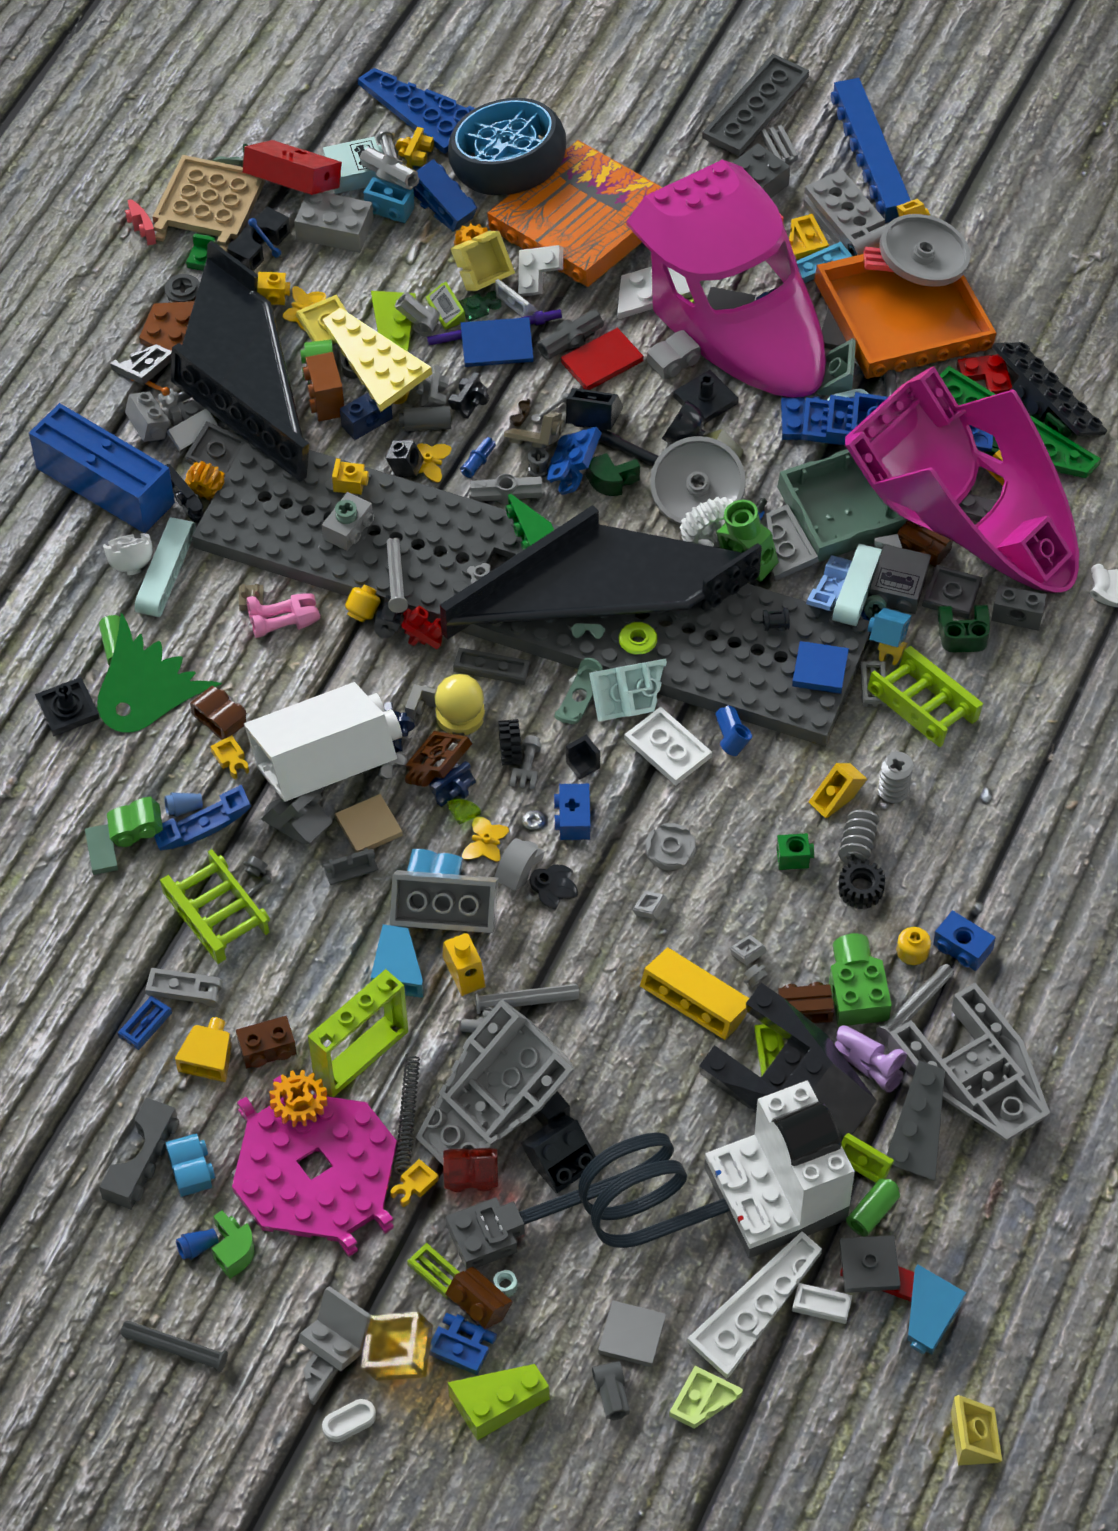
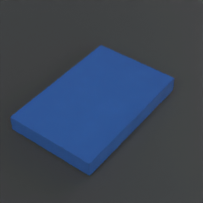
(496, 342)

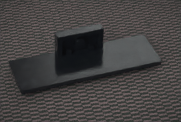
(1043, 391)

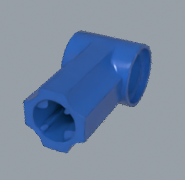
(734, 733)

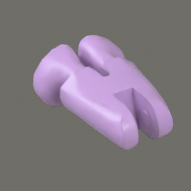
(870, 1059)

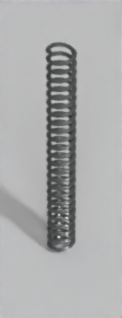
(407, 1113)

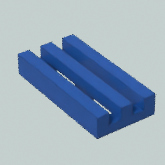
(139, 1041)

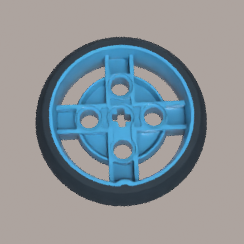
(507, 146)

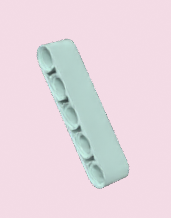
(164, 567)
(856, 585)

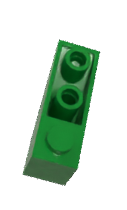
(527, 522)

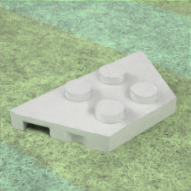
(636, 291)

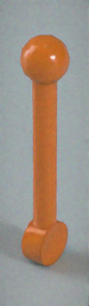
(165, 391)

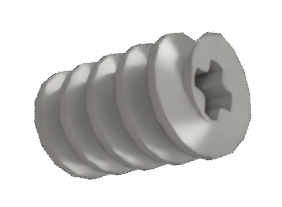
(895, 777)
(858, 836)

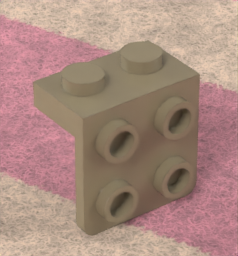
(550, 430)

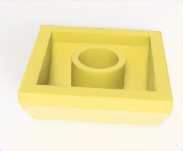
(975, 1432)

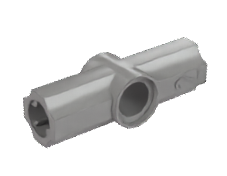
(389, 168)
(506, 484)

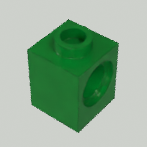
(794, 842)

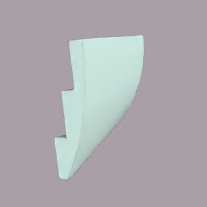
(627, 689)

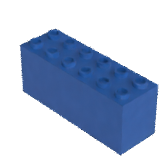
(102, 468)

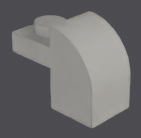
(517, 863)

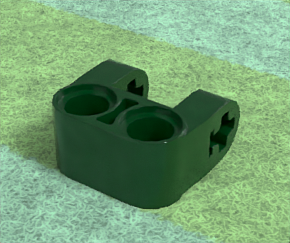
(968, 634)

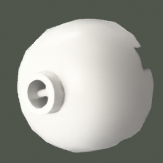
(129, 553)

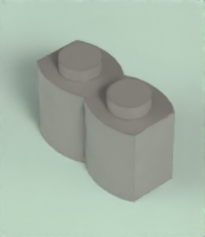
(673, 354)

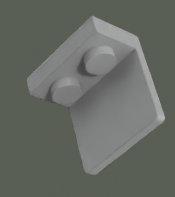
(338, 1331)

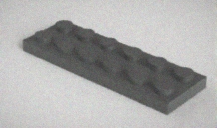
(755, 104)

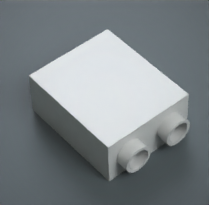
(323, 740)

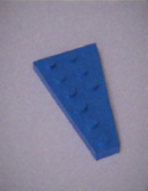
(416, 107)

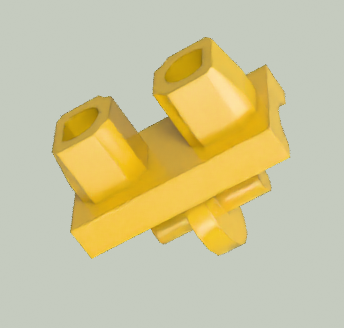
(411, 148)

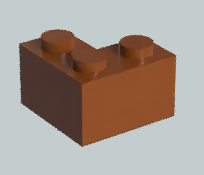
(324, 386)

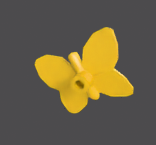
(301, 300)
(431, 459)
(486, 840)

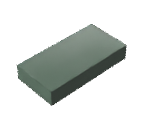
(101, 849)

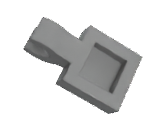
(170, 407)

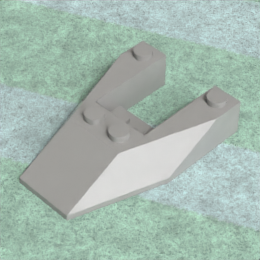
(987, 1077)

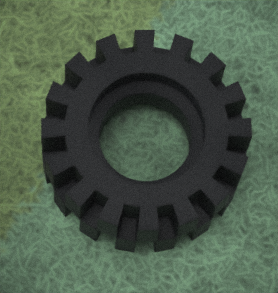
(510, 742)
(863, 871)

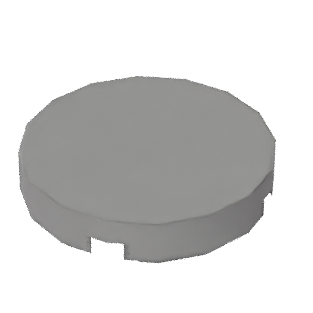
(670, 846)

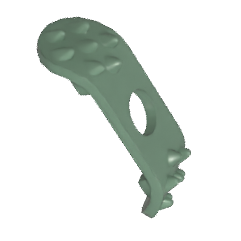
(571, 710)

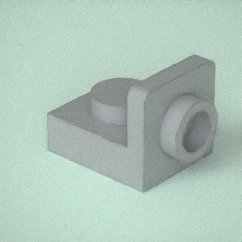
(418, 699)

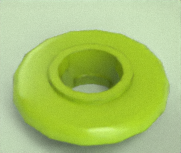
(638, 629)

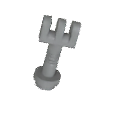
(531, 745)

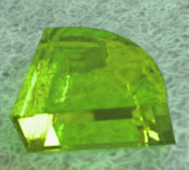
(463, 810)

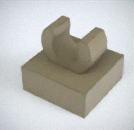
(248, 591)

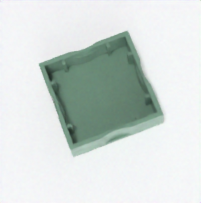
(830, 488)

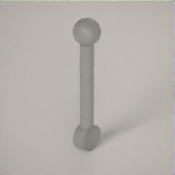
(536, 419)

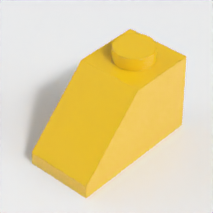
(837, 789)

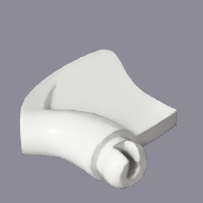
(1105, 586)

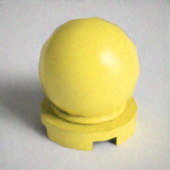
(459, 704)

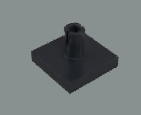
(708, 395)

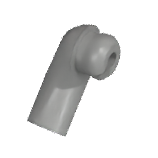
(470, 1025)

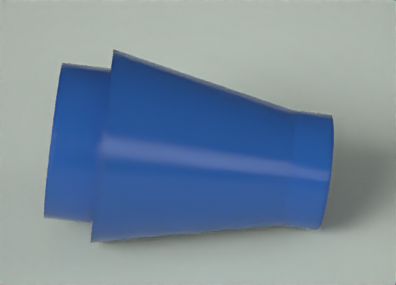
(195, 1243)

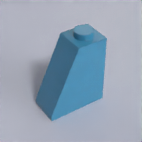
(397, 955)
(932, 1309)

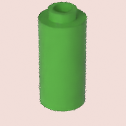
(109, 631)
(873, 1207)

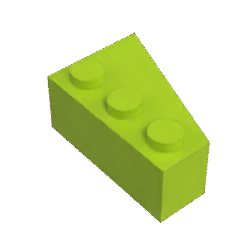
(498, 1397)

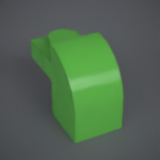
(236, 1249)

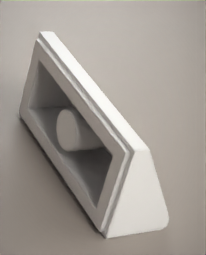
(513, 299)

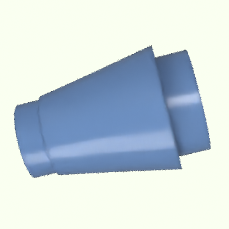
(181, 803)

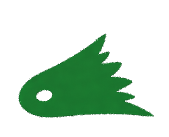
(143, 683)

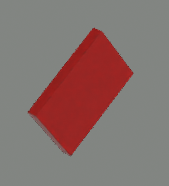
(602, 359)

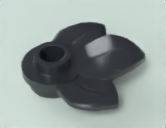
(556, 886)

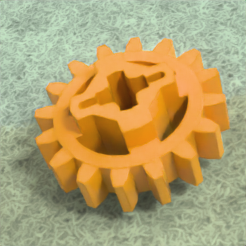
(298, 1098)

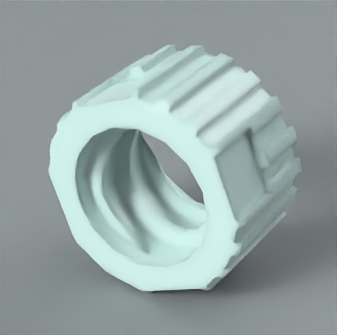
(506, 1274)

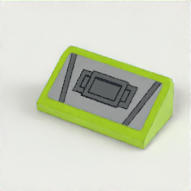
(447, 305)

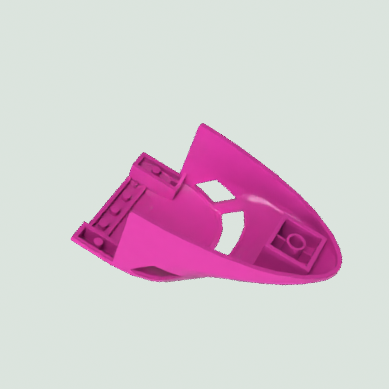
(715, 229)
(926, 462)

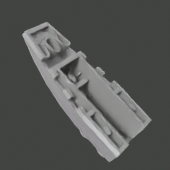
(495, 1085)

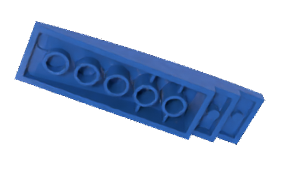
(835, 418)

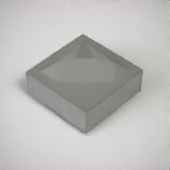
(650, 905)
(748, 950)

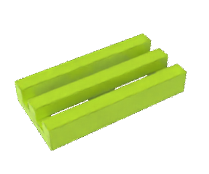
(412, 1262)

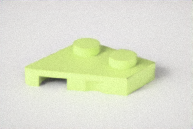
(703, 1397)

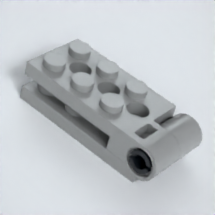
(844, 212)

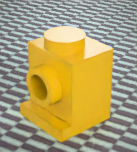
(349, 477)

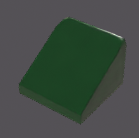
(1056, 425)

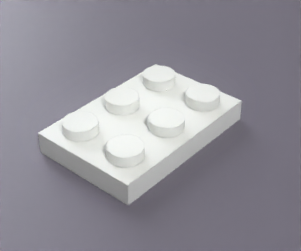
(668, 746)

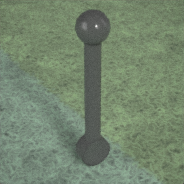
(266, 879)

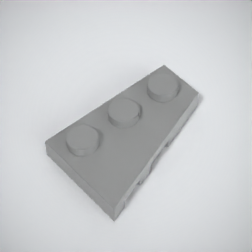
(791, 543)

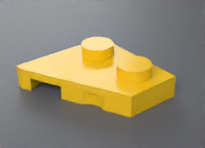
(806, 236)

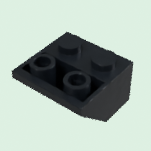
(592, 409)
(559, 1152)

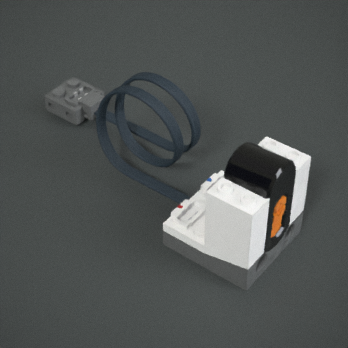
(768, 1184)

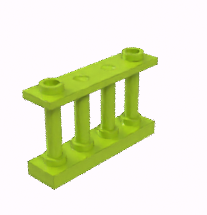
(937, 682)
(203, 926)

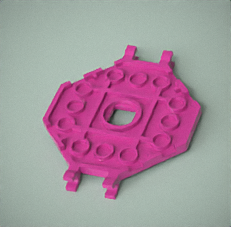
(332, 1203)

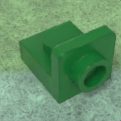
(198, 254)

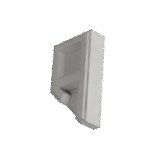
(318, 1375)

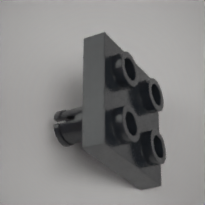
(67, 706)

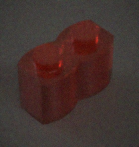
(470, 1169)

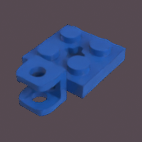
(571, 456)

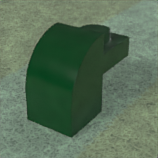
(609, 478)

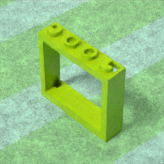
(381, 992)

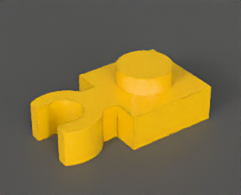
(230, 754)
(416, 1180)

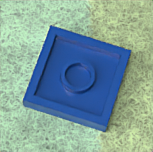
(820, 667)

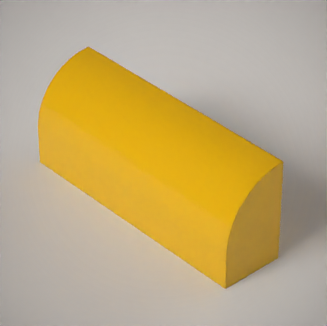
(695, 993)

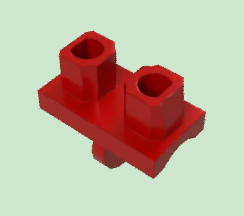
(420, 629)

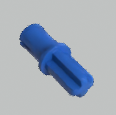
(478, 457)

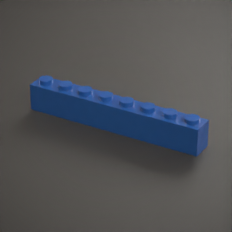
(870, 147)

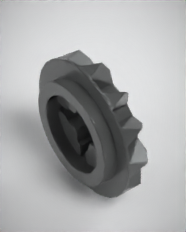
(173, 286)

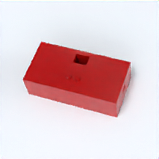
(292, 167)

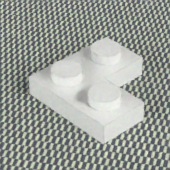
(533, 264)

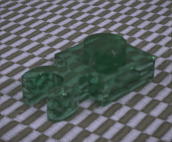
(478, 306)

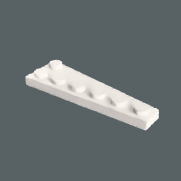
(743, 1318)

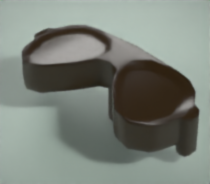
(525, 408)

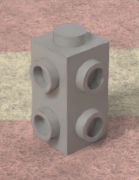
(147, 416)

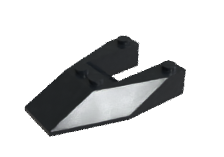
(804, 1057)

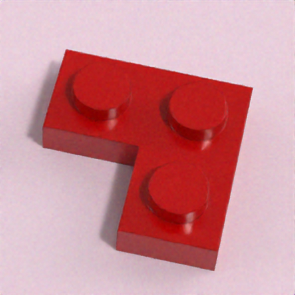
(988, 368)

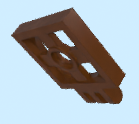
(424, 773)

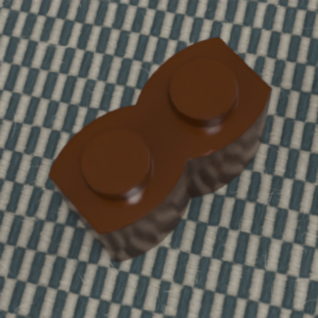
(218, 712)

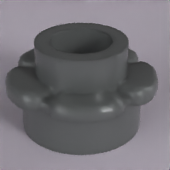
(255, 866)

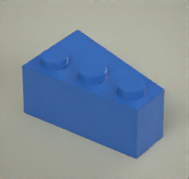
(443, 196)

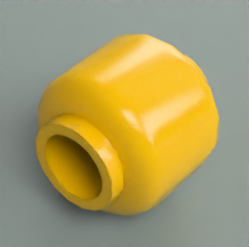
(362, 603)
(913, 946)

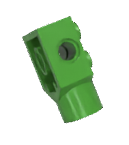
(744, 530)
(858, 983)

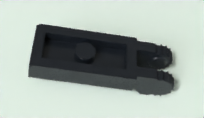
(185, 496)

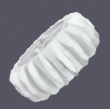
(704, 522)

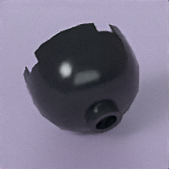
(686, 424)

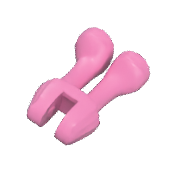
(300, 607)

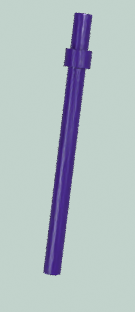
(537, 318)

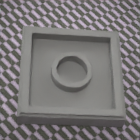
(632, 1333)

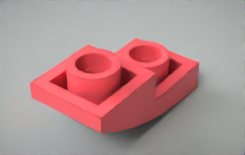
(140, 221)

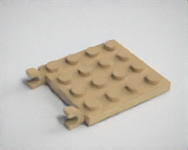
(207, 199)

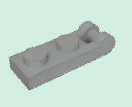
(183, 986)

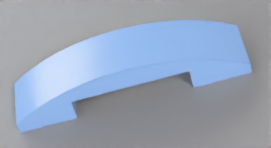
(830, 585)

